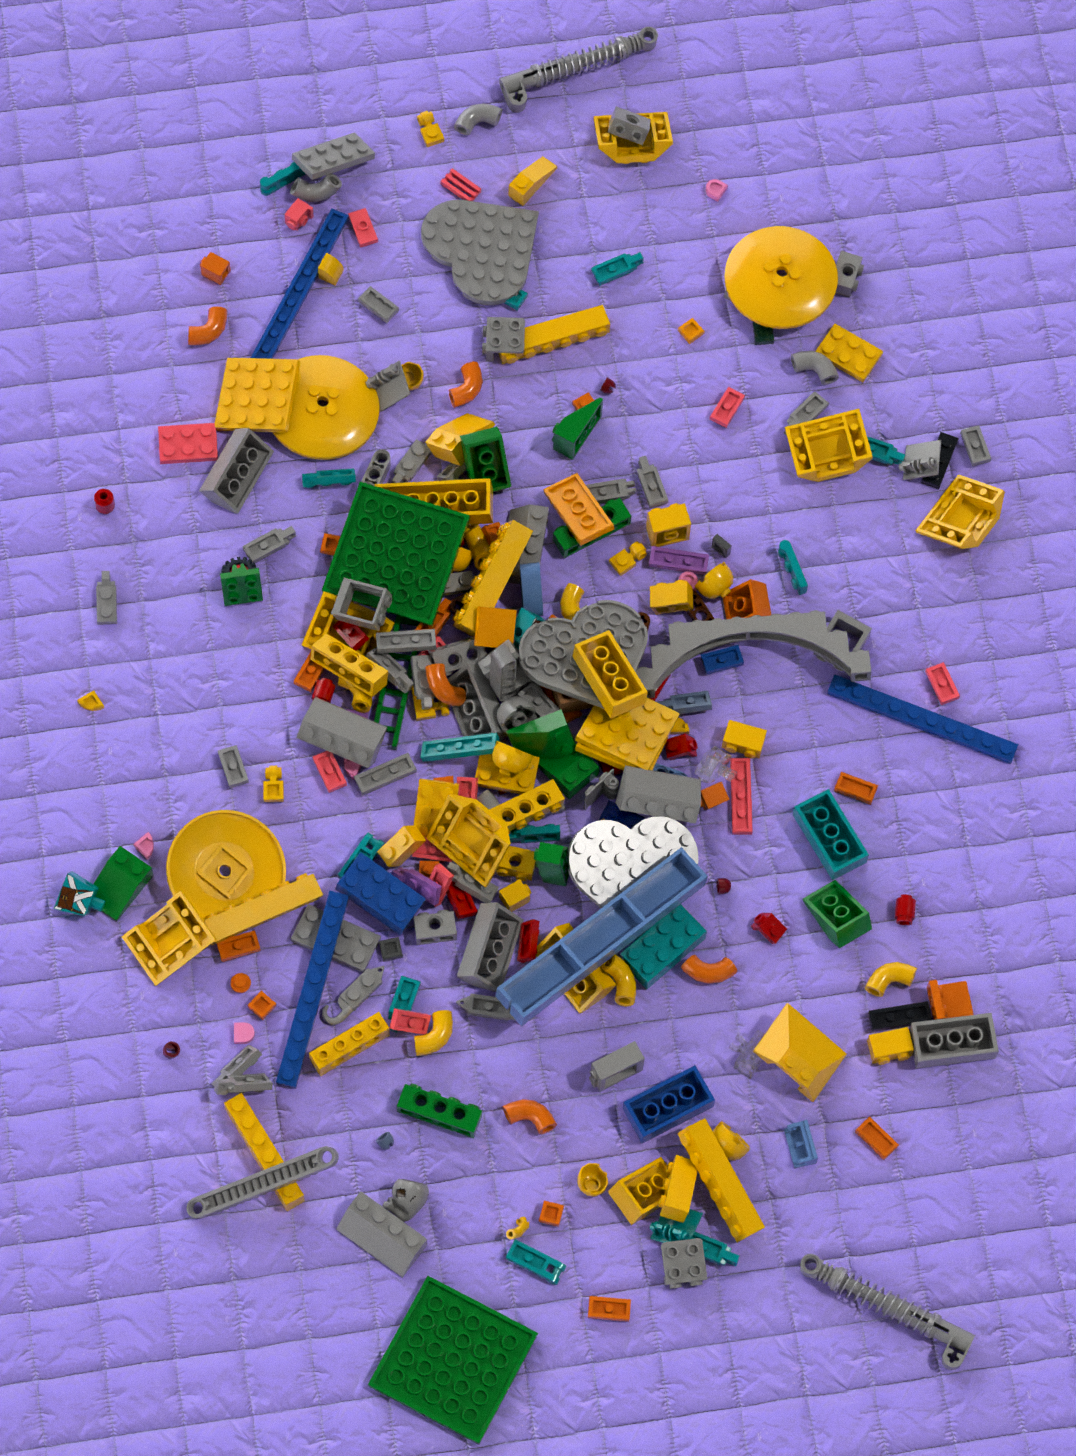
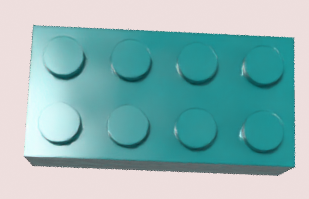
(830, 834)
(663, 946)

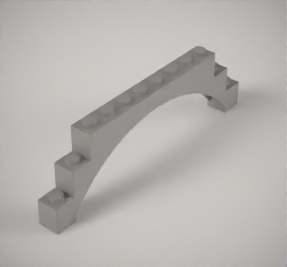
(796, 628)

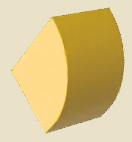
(330, 269)

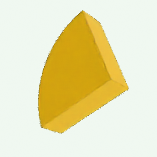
(91, 702)
(680, 727)

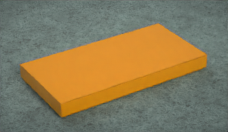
(578, 509)

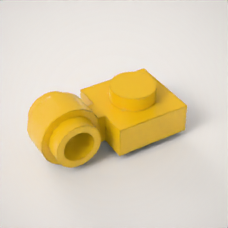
(430, 132)
(624, 561)
(273, 790)

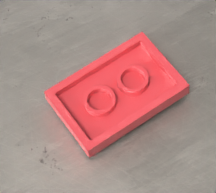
(187, 443)

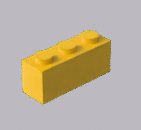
(678, 1189)

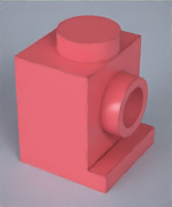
(298, 214)

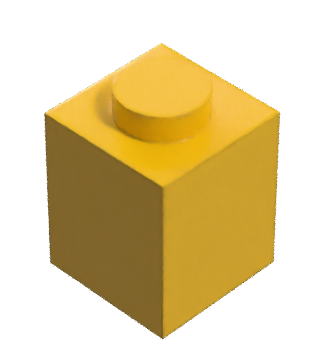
(515, 895)

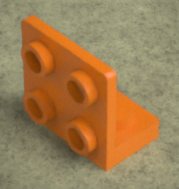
(949, 999)

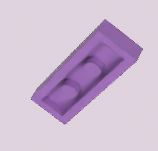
(678, 560)

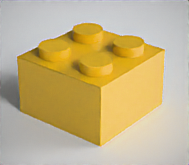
(668, 525)

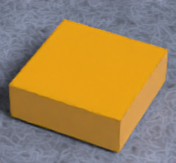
(691, 330)

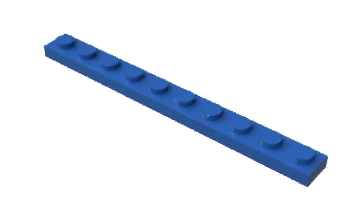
(300, 285)
(922, 719)
(312, 989)

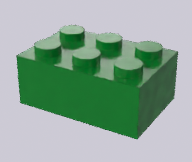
(486, 457)

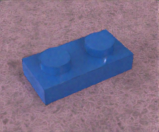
(722, 659)

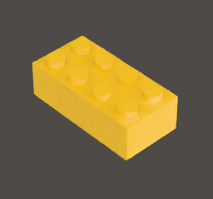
(609, 674)

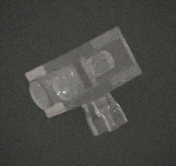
(714, 766)
(748, 1061)

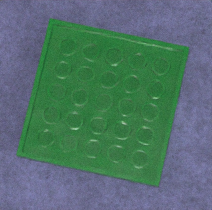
(398, 547)
(453, 1360)

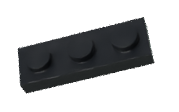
(948, 446)
(899, 1016)

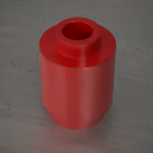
(104, 501)
(324, 690)
(905, 909)

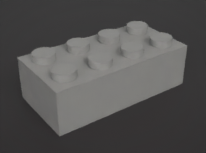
(953, 1040)

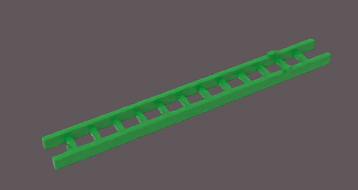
(385, 691)

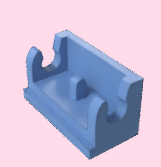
(801, 1144)

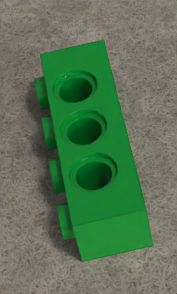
(568, 545)
(446, 1119)

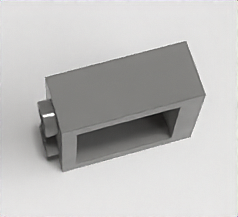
(344, 599)
(850, 625)
(616, 1066)

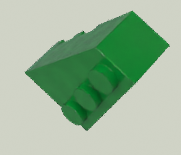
(552, 863)

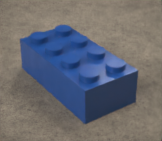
(380, 893)
(668, 1104)

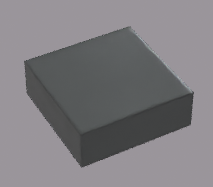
(721, 546)
(390, 949)

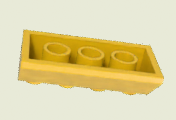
(592, 987)

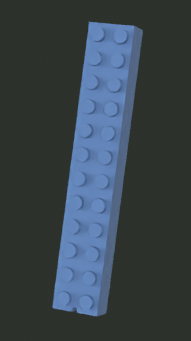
(601, 936)

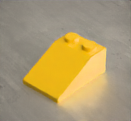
(446, 441)
(640, 1191)

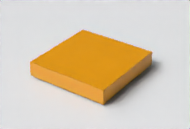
(494, 626)

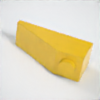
(530, 180)

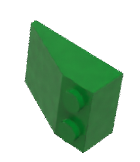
(576, 428)
(544, 737)
(570, 772)
(121, 882)
(838, 913)

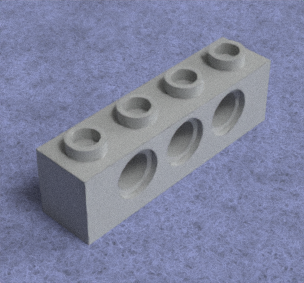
(460, 650)

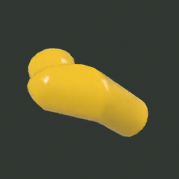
(517, 1232)

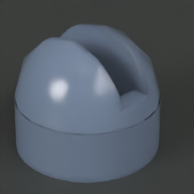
(385, 1140)

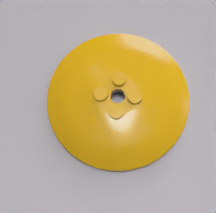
(777, 299)
(343, 423)
(230, 841)

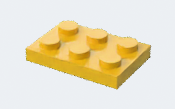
(849, 352)
(491, 778)
(430, 801)

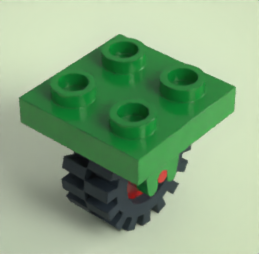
(240, 582)

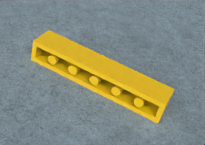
(561, 333)
(263, 908)
(261, 1146)
(720, 1180)

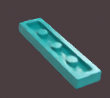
(458, 747)

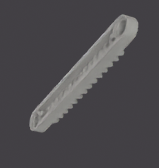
(262, 1182)

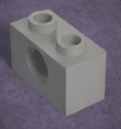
(629, 125)
(852, 265)
(444, 933)

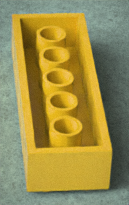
(464, 496)
(493, 574)

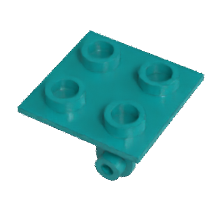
(670, 1230)

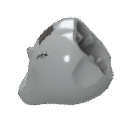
(407, 1199)

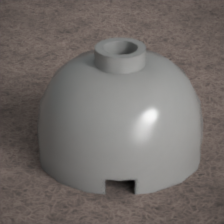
(515, 712)

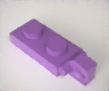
(419, 883)

